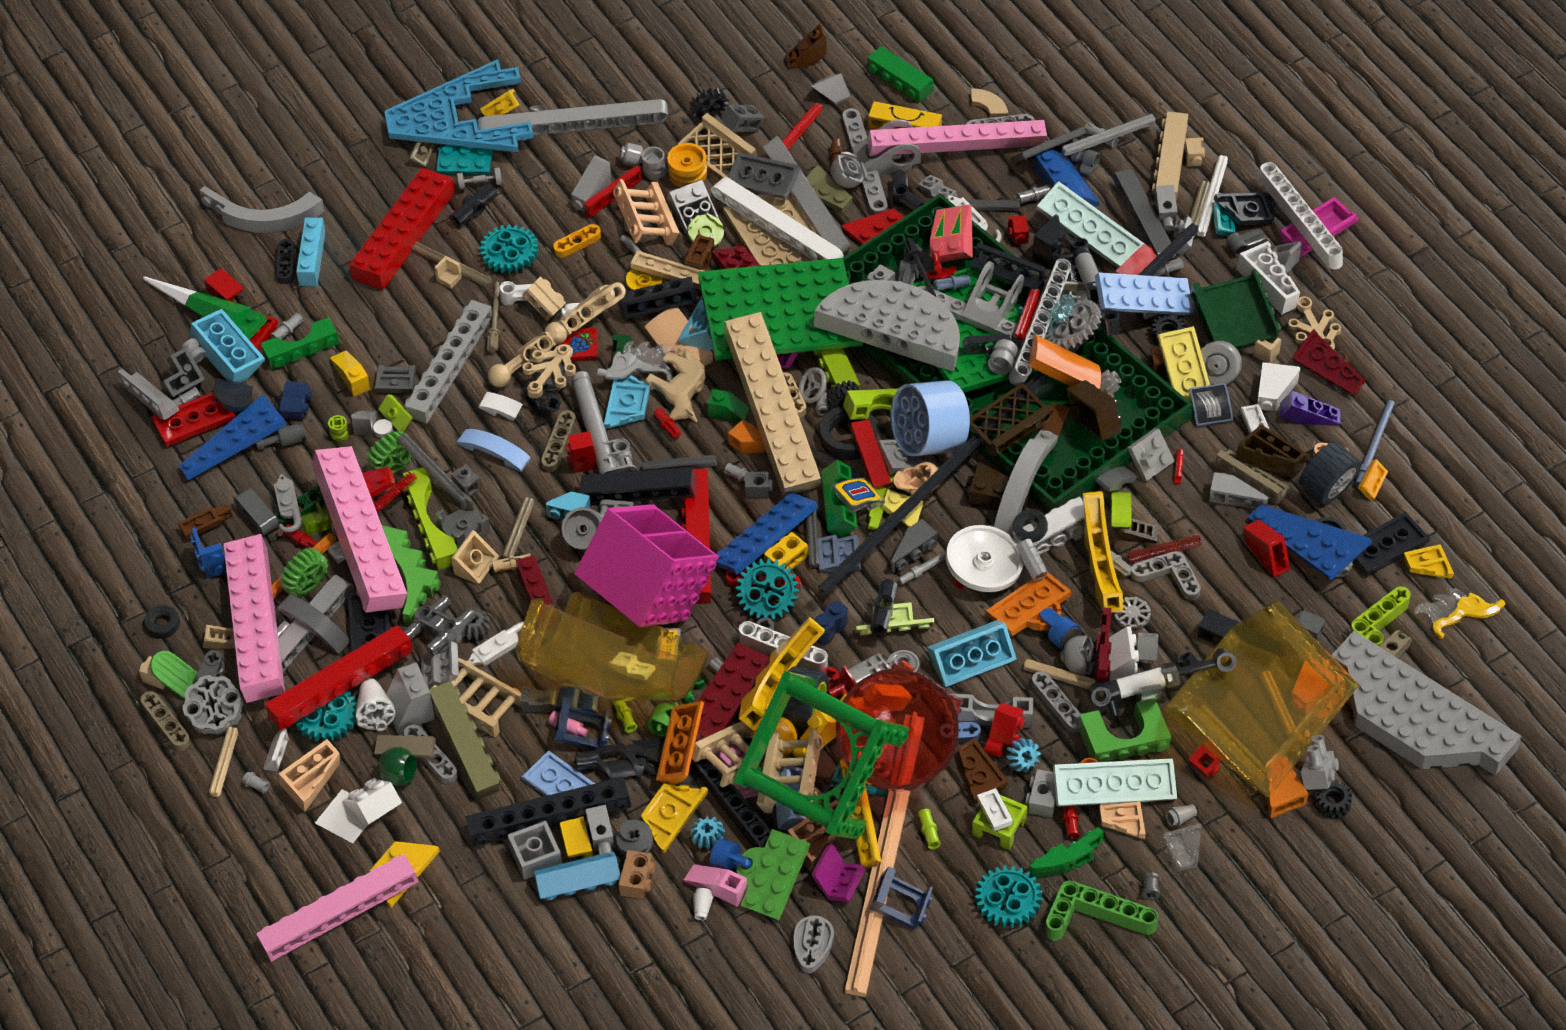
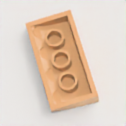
(667, 329)

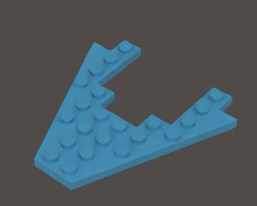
(434, 118)

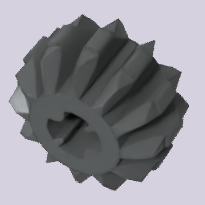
(478, 626)

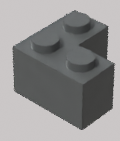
(186, 374)

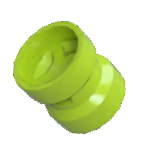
(338, 428)

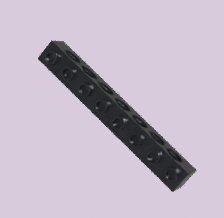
(537, 810)

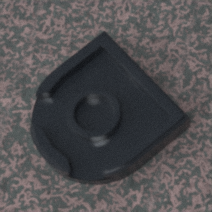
(232, 395)

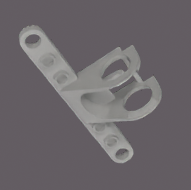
(877, 164)
(982, 313)

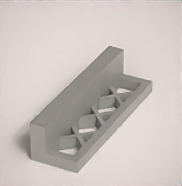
(148, 394)

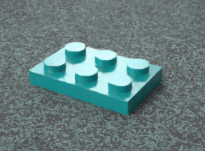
(464, 160)

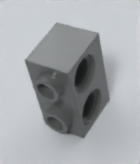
(742, 118)

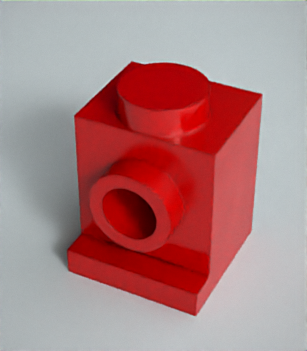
(1018, 229)
(1201, 755)

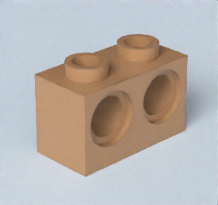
(634, 874)

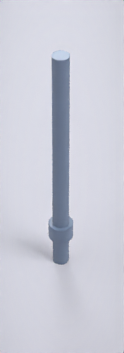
(1375, 441)

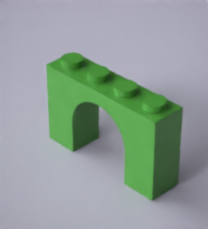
(1106, 747)

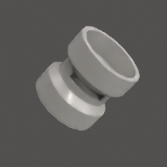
(193, 347)

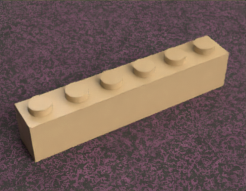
(1171, 150)

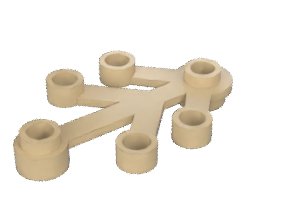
(1304, 306)
(561, 353)

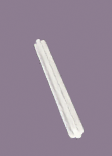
(1213, 189)

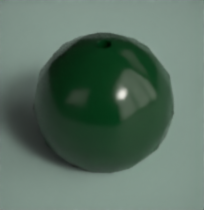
(397, 766)

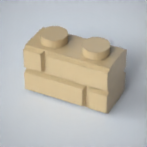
(544, 298)

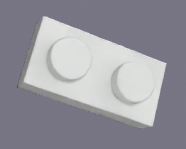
(994, 809)

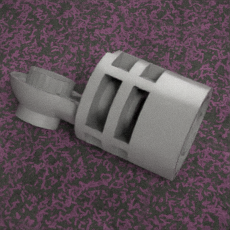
(877, 663)

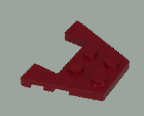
(1103, 648)

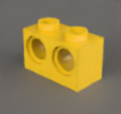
(788, 550)

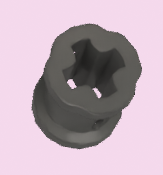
(1150, 886)

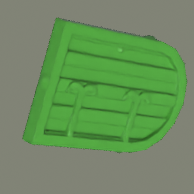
(172, 672)

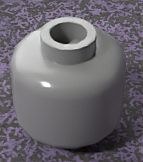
(631, 154)

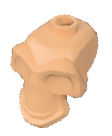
(913, 477)

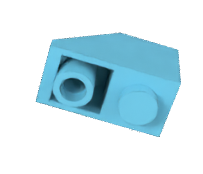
(560, 506)

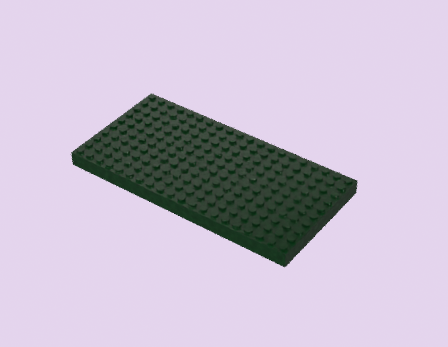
(1079, 455)

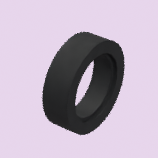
(833, 447)

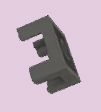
(462, 522)

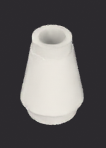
(702, 901)

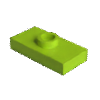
(395, 413)

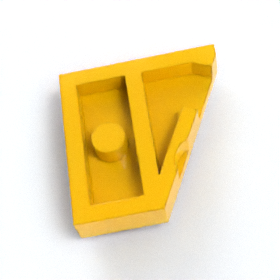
(1429, 561)

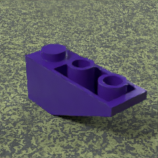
(1305, 410)

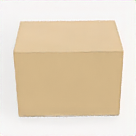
(473, 558)

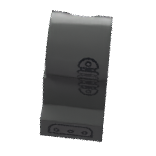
(538, 700)

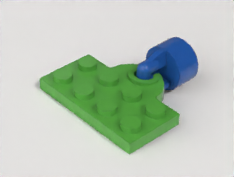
(768, 870)

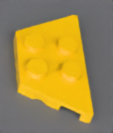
(671, 811)
(417, 855)

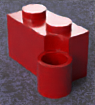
(1004, 729)

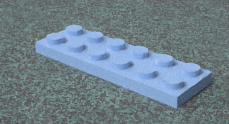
(1144, 294)

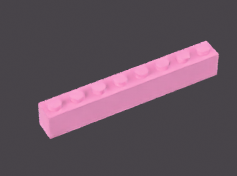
(337, 907)

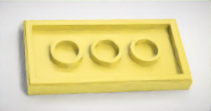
(1183, 360)

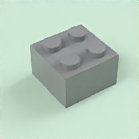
(534, 849)

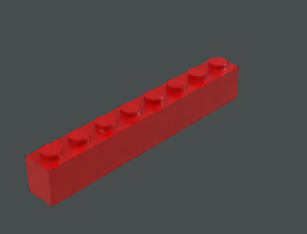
(697, 521)
(338, 677)

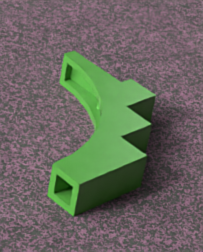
(411, 566)

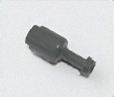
(286, 436)

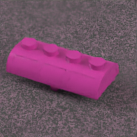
(1331, 214)

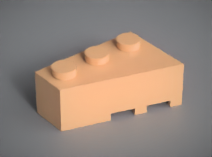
(310, 773)

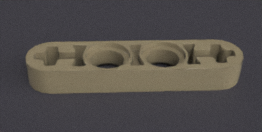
(555, 440)
(164, 721)

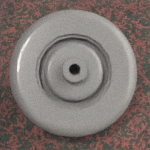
(1221, 362)

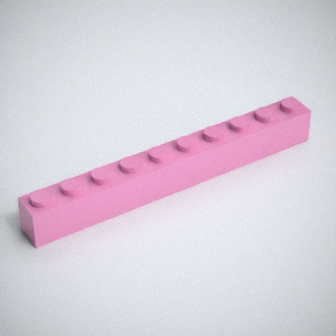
(959, 137)

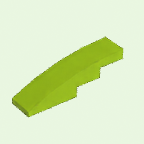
(1120, 509)

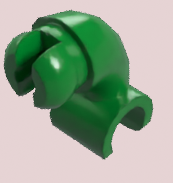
(698, 685)

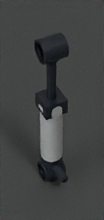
(1087, 269)

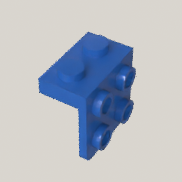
(210, 558)

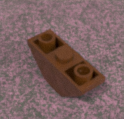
(808, 50)

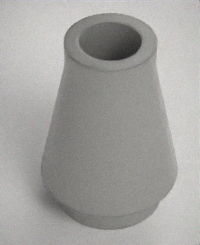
(1178, 815)

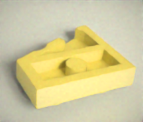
(894, 500)

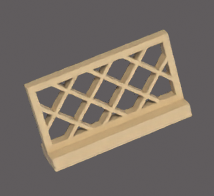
(719, 131)

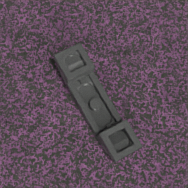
(316, 622)
(1149, 693)

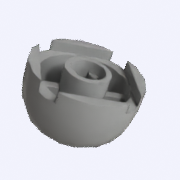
(847, 170)
(1078, 655)

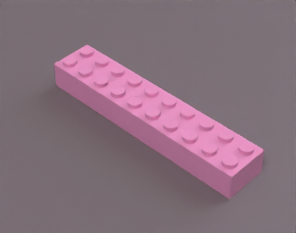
(359, 529)
(254, 618)

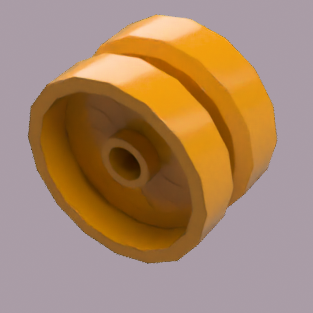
(686, 164)

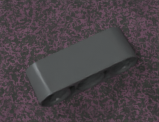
(256, 511)

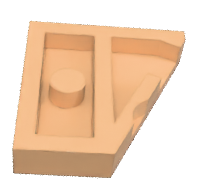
(1123, 817)

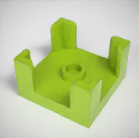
(1018, 814)

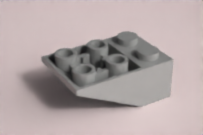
(690, 202)

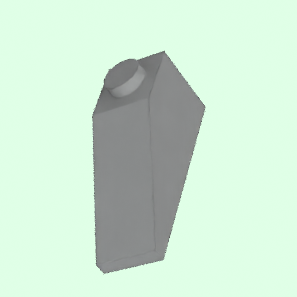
(1234, 492)

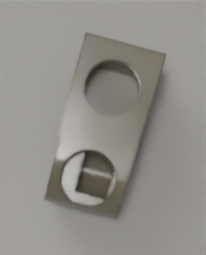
(1397, 643)

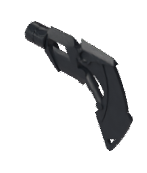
(632, 763)

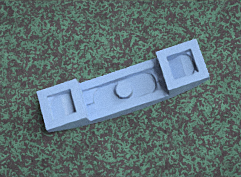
(495, 446)

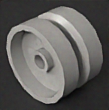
(574, 523)

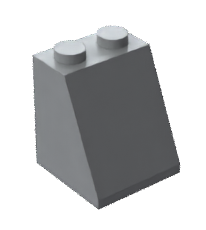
(410, 698)

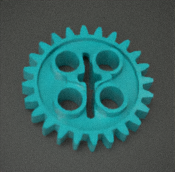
(509, 249)
(773, 573)
(340, 717)
(990, 889)

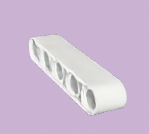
(768, 640)

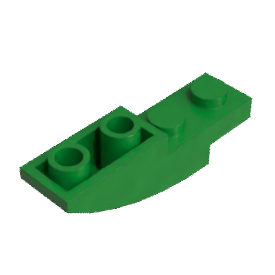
(1063, 860)

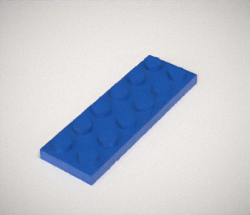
(765, 532)

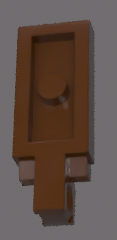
(205, 520)

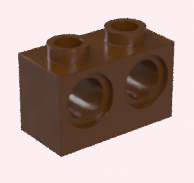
(700, 253)

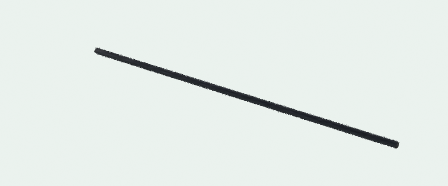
(969, 446)

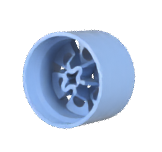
(930, 418)

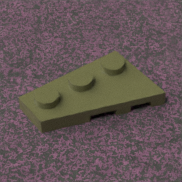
(828, 190)

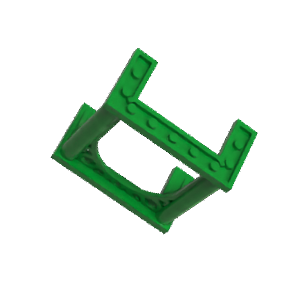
(837, 821)

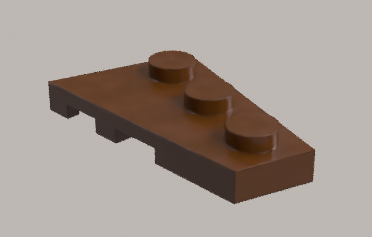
(980, 769)

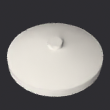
(984, 558)

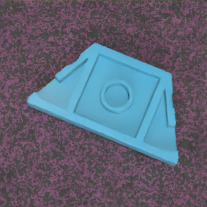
(627, 402)

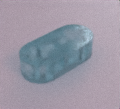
(1063, 308)

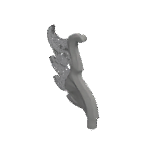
(639, 358)

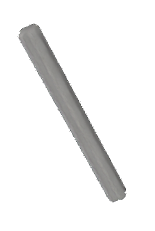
(1108, 134)

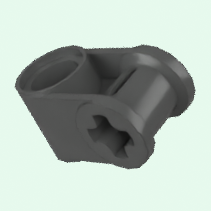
(211, 665)

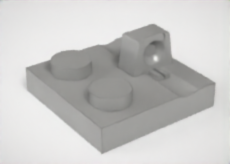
(1150, 454)
(895, 458)

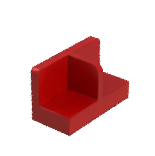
(222, 285)

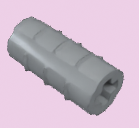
(1031, 559)

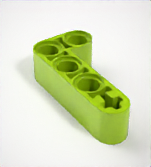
(1382, 613)

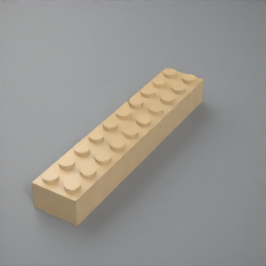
(771, 404)

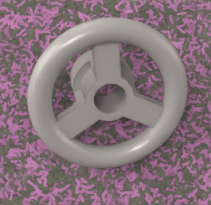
(814, 386)

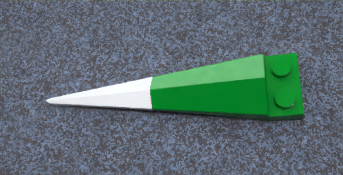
(203, 305)

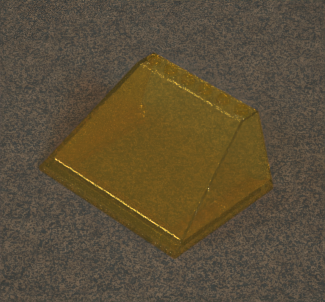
(1270, 702)

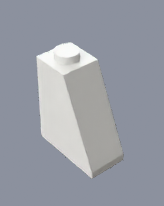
(1276, 384)

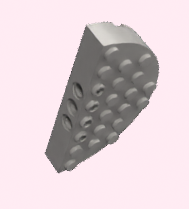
(893, 319)

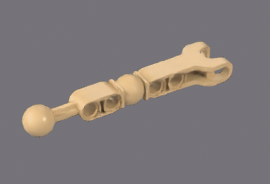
(557, 332)

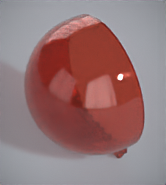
(917, 703)

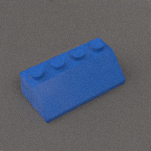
(1056, 167)

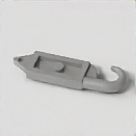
(287, 503)

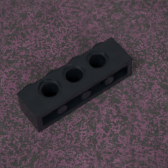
(659, 297)

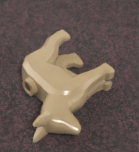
(683, 386)

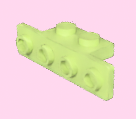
(901, 618)

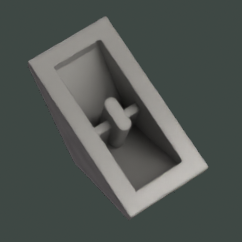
(363, 422)

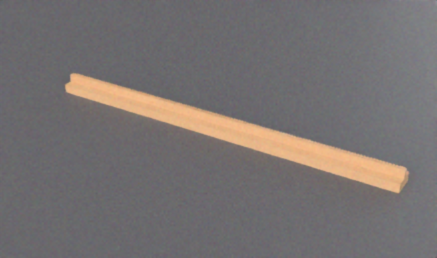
(870, 920)

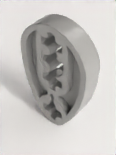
(822, 946)

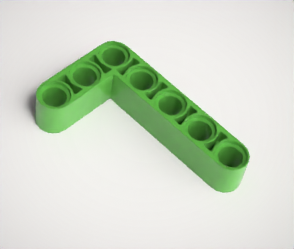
(1097, 909)

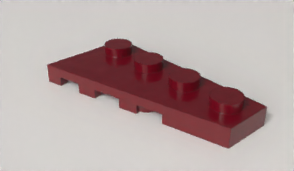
(1327, 363)

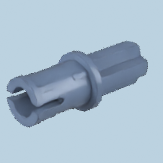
(952, 282)

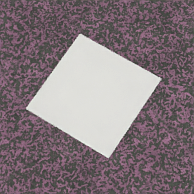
(340, 819)

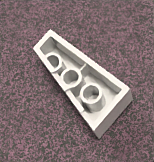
(1279, 287)
(1063, 524)

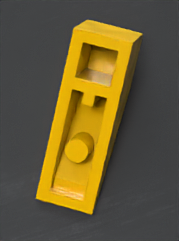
(351, 373)

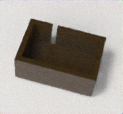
(1095, 410)

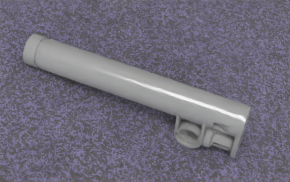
(611, 455)

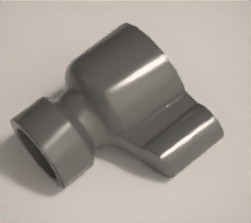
(1088, 159)

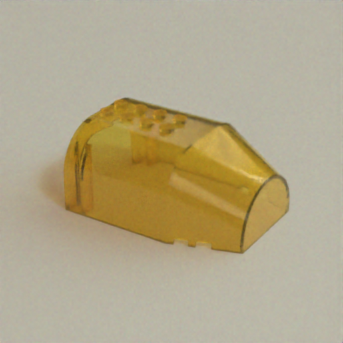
(607, 652)

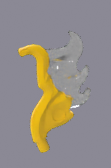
(1452, 608)

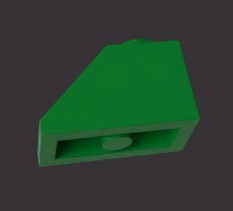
(726, 406)

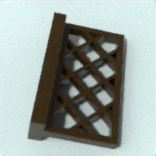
(1022, 427)

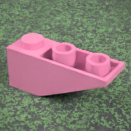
(722, 882)

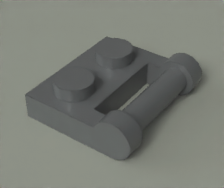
(395, 379)

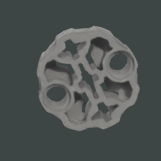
(225, 690)

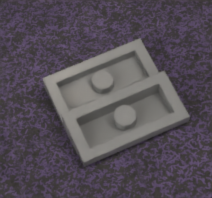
(441, 666)

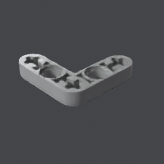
(1173, 568)

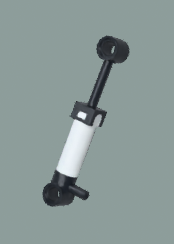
(1166, 675)

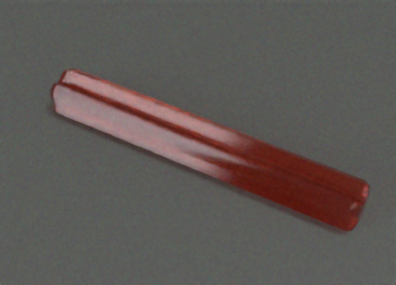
(1161, 549)

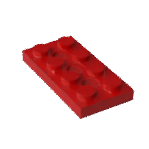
(190, 428)

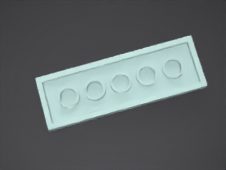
(1087, 222)
(1114, 782)

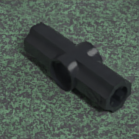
(473, 205)
(883, 607)

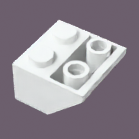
(1123, 654)
(372, 800)

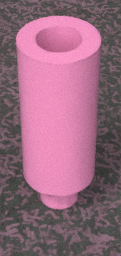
(573, 726)

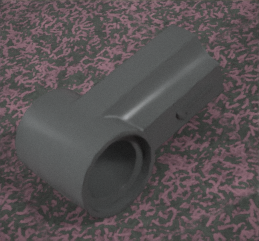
(1241, 243)

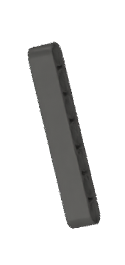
(1141, 211)

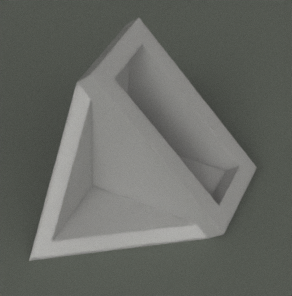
(833, 88)
(1288, 254)

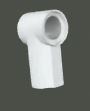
(511, 293)

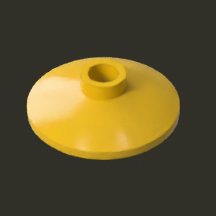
(637, 279)

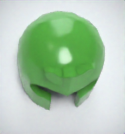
(660, 719)

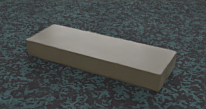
(418, 745)

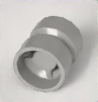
(653, 163)
(1003, 357)

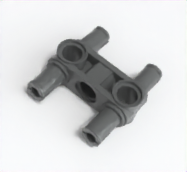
(438, 625)

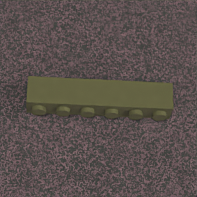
(464, 739)

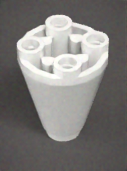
(374, 707)

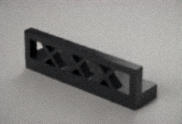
(1008, 271)

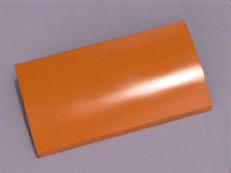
(1062, 363)
(679, 743)

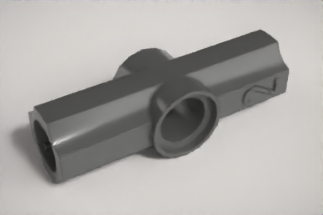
(908, 270)

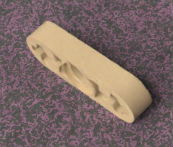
(798, 398)

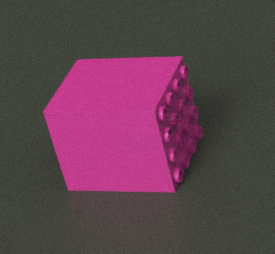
(646, 565)

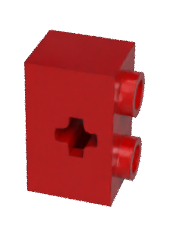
(581, 452)

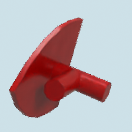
(939, 272)
(846, 685)

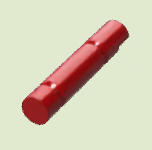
(1178, 467)

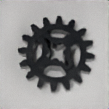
(708, 102)

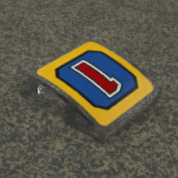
(857, 494)

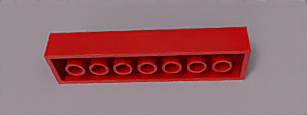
(401, 228)

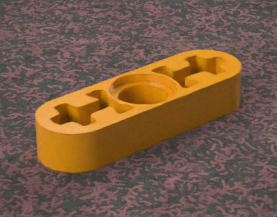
(563, 249)

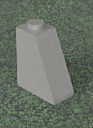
(594, 179)

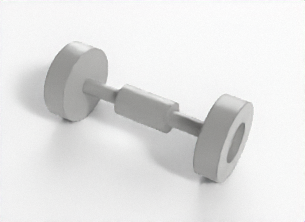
(479, 179)

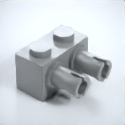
(1319, 766)

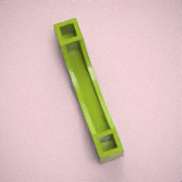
(440, 544)

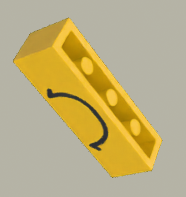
(884, 113)

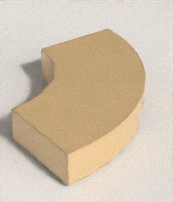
(990, 102)

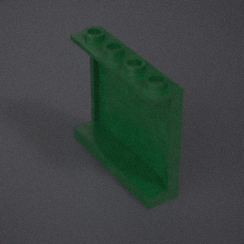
(1236, 311)

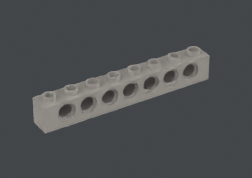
(448, 361)

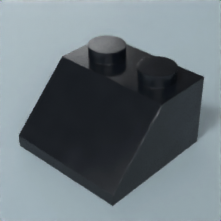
(1048, 243)

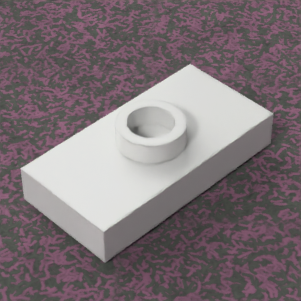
(1253, 417)

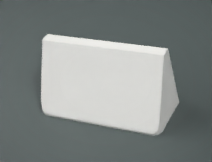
(276, 751)

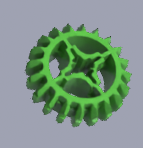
(388, 453)
(304, 572)

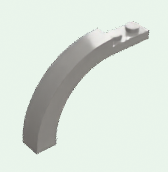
(267, 220)
(1022, 478)

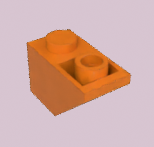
(746, 438)

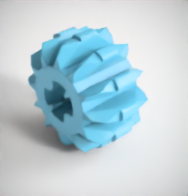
(1020, 747)
(706, 832)

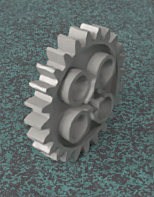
(1076, 327)

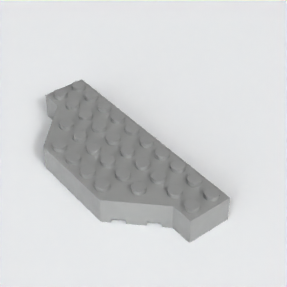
(1418, 714)

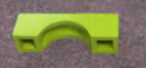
(861, 402)

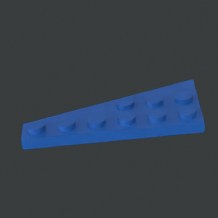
(244, 430)
(1315, 543)

